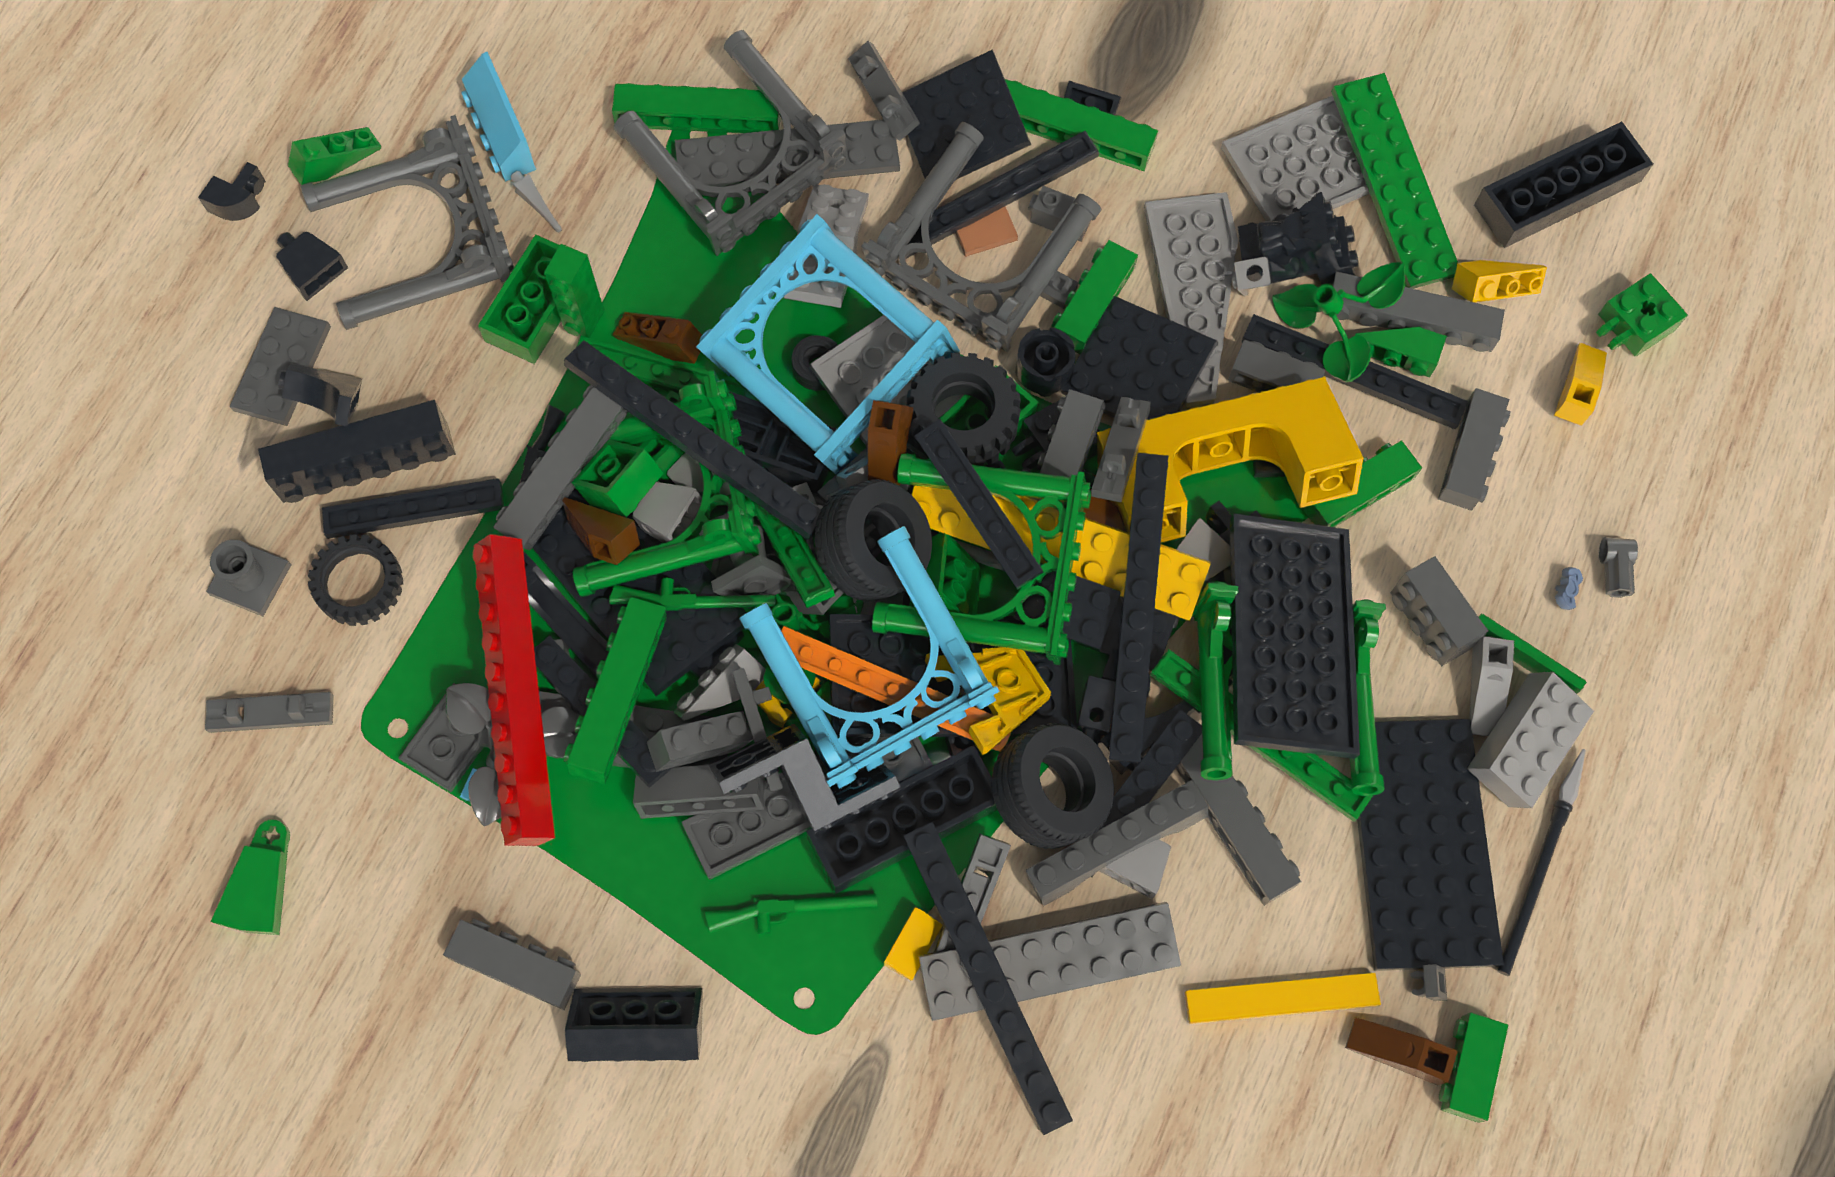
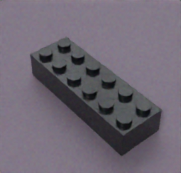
(1563, 184)
(357, 452)
(872, 840)

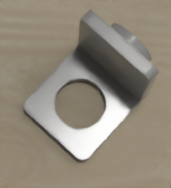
(1240, 278)

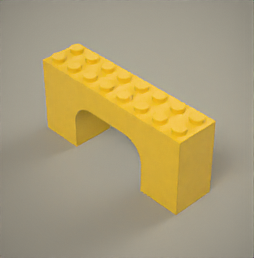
(1289, 426)

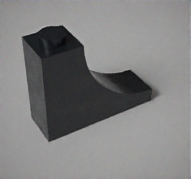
(322, 389)

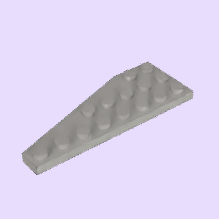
(1194, 262)

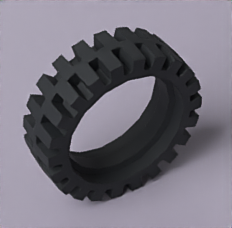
(336, 554)

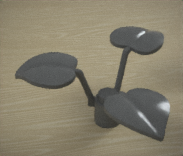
(469, 714)

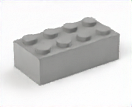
(1530, 740)

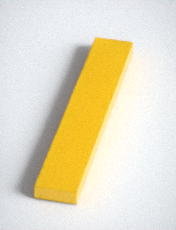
(1282, 998)

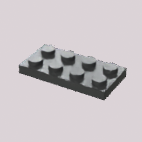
(285, 341)

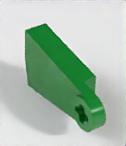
(256, 887)

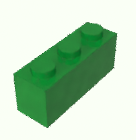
(1476, 1067)

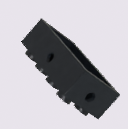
(777, 446)

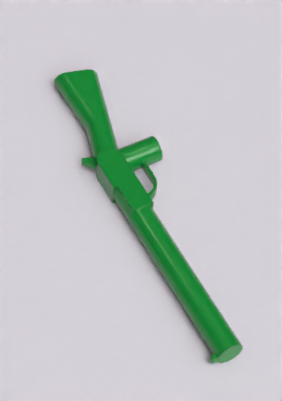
(676, 602)
(764, 908)

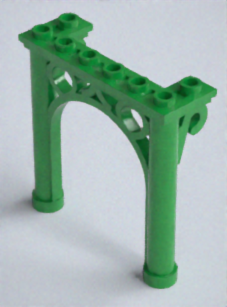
(719, 536)
(1214, 625)
(986, 628)

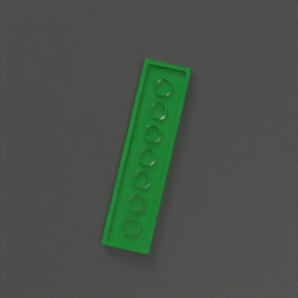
(1395, 180)

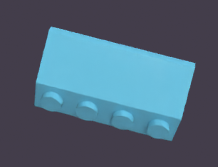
(496, 119)

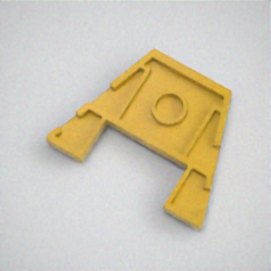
(1019, 695)

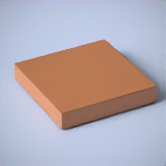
(987, 233)

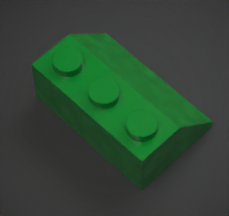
(954, 575)

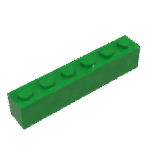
(696, 108)
(1063, 118)
(616, 691)

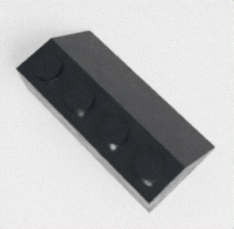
(634, 1024)

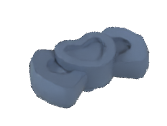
(1568, 588)

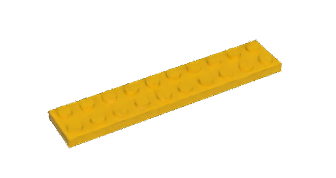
(1101, 554)

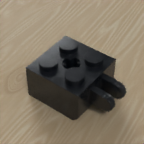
(1036, 431)

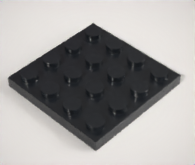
(971, 95)
(1140, 359)

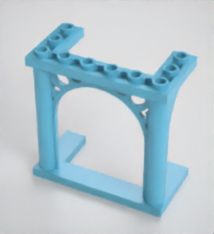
(828, 251)

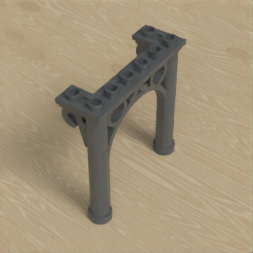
(440, 155)
(725, 228)
(1001, 323)

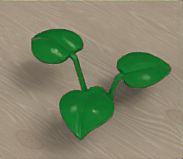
(1349, 357)
(786, 616)

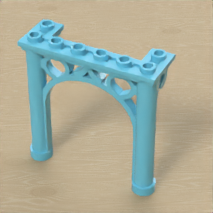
(810, 705)

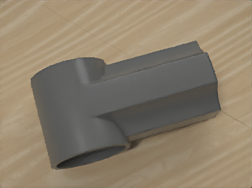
(1618, 558)

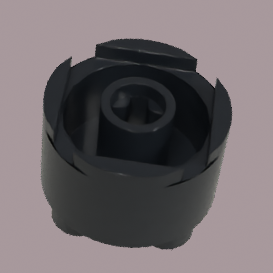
(1045, 361)

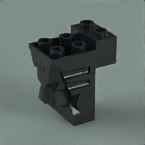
(1301, 243)

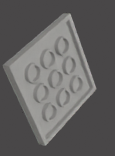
(862, 362)

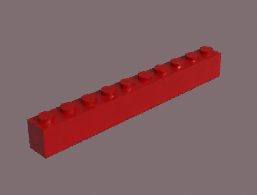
(513, 692)

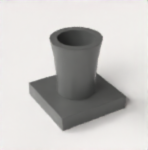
(246, 575)
(752, 575)

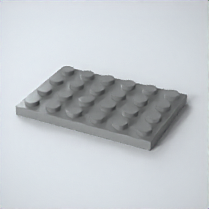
(1297, 158)

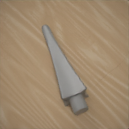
(527, 190)

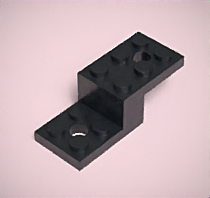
(1098, 617)

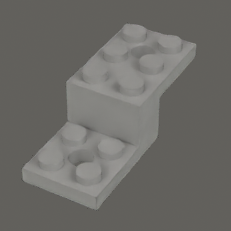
(843, 213)

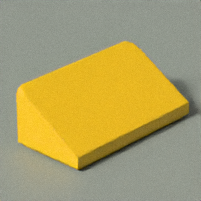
(913, 941)

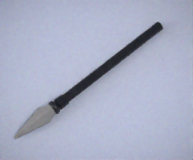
(1560, 815)

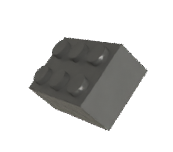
(1438, 611)

